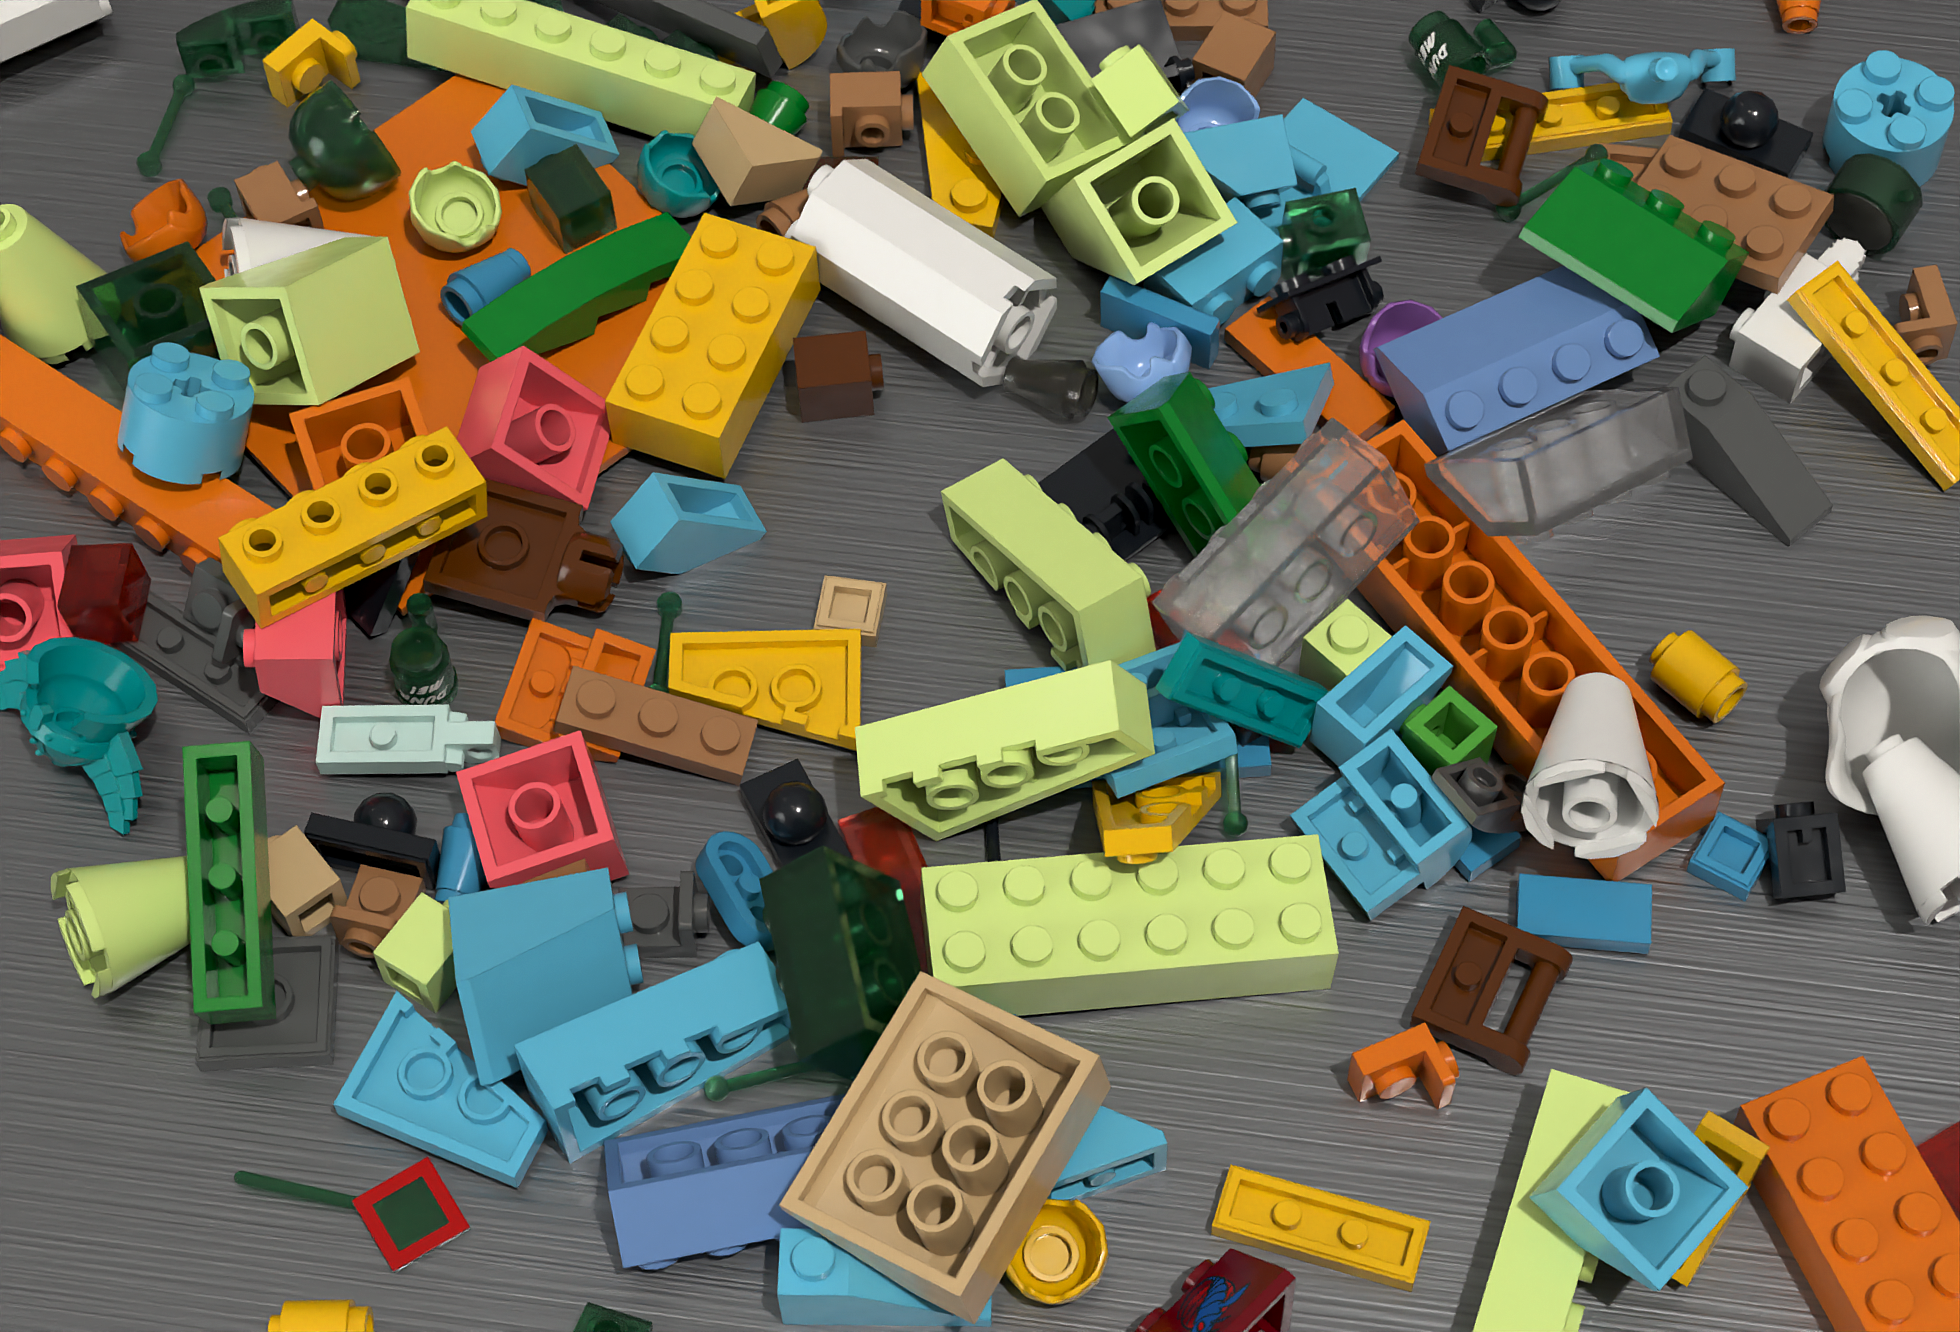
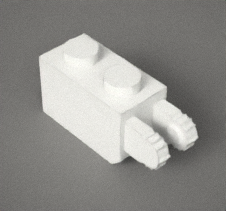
(1774, 341)

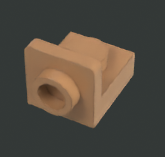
(1927, 316)
(373, 908)

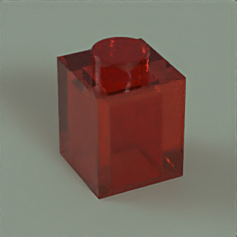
(104, 592)

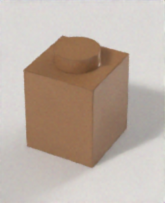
(1237, 51)

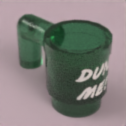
(1446, 42)
(421, 659)

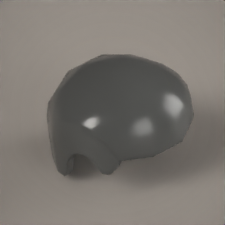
(885, 47)

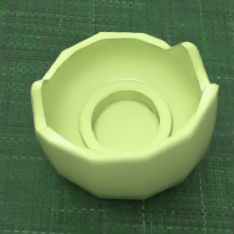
(454, 207)

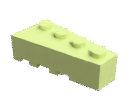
(1050, 567)
(1003, 748)

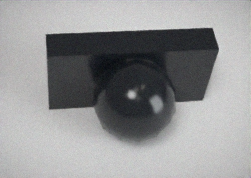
(1746, 130)
(791, 813)
(377, 837)

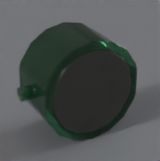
(1873, 202)

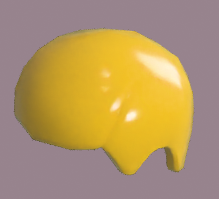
(1060, 1254)

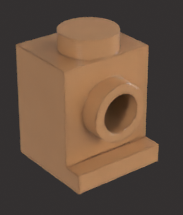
(868, 110)
(271, 197)

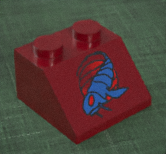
(1229, 1296)

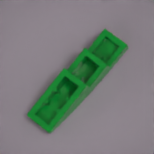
(571, 294)

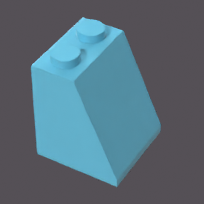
(538, 960)

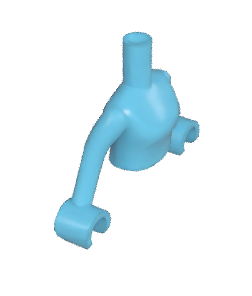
(1646, 76)

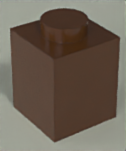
(836, 376)

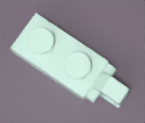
(402, 740)

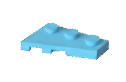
(1275, 406)
(429, 1094)

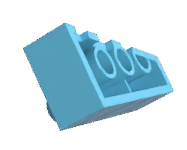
(653, 1048)

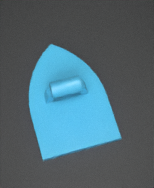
(1328, 158)

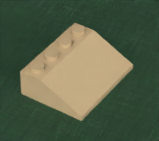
(948, 1144)

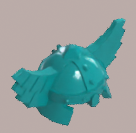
(83, 712)

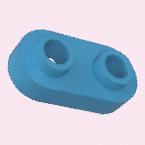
(731, 874)

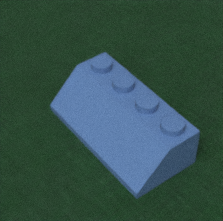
(1511, 357)
(710, 1182)

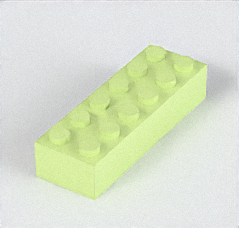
(1132, 934)

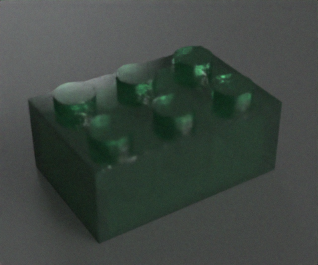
(839, 955)

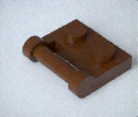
(1462, 130)
(1470, 980)

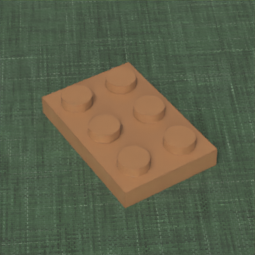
(1763, 210)

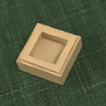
(852, 605)

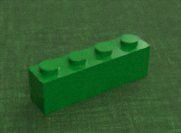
(228, 883)

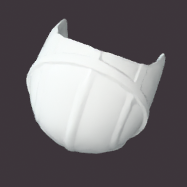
(1889, 686)

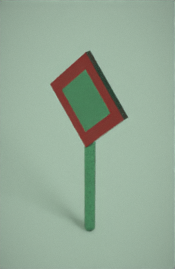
(403, 1214)

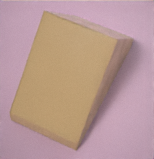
(752, 157)

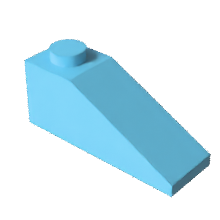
(832, 1287)

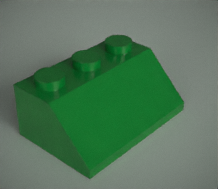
(1636, 244)
(1187, 456)

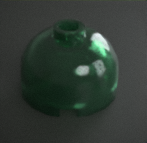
(338, 147)

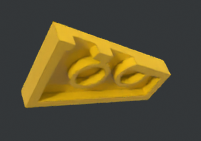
(954, 170)
(781, 677)
(1153, 818)

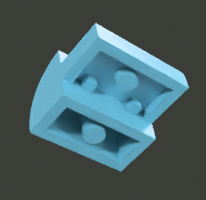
(1181, 735)
(1385, 826)

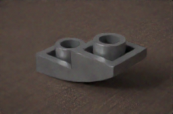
(1485, 795)

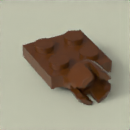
(526, 558)

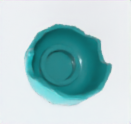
(675, 176)

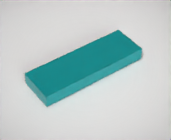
(1241, 690)

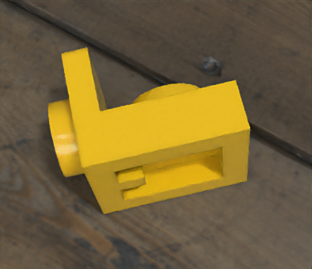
(306, 59)

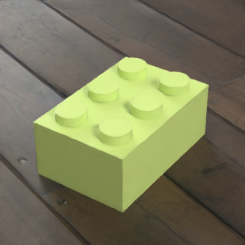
(1024, 104)

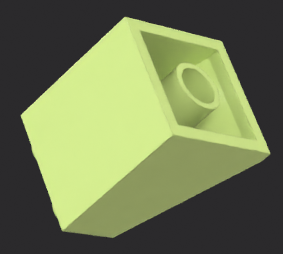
(1140, 207)
(313, 320)

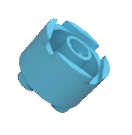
(1891, 112)
(186, 414)

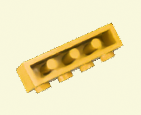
(353, 526)

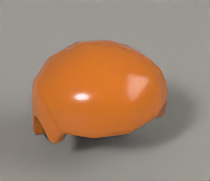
(165, 220)

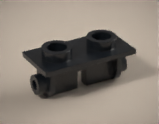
(1304, 303)

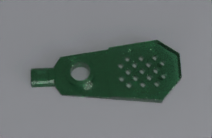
(375, 30)

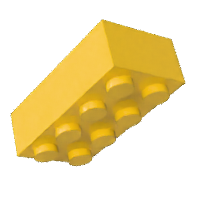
(713, 345)

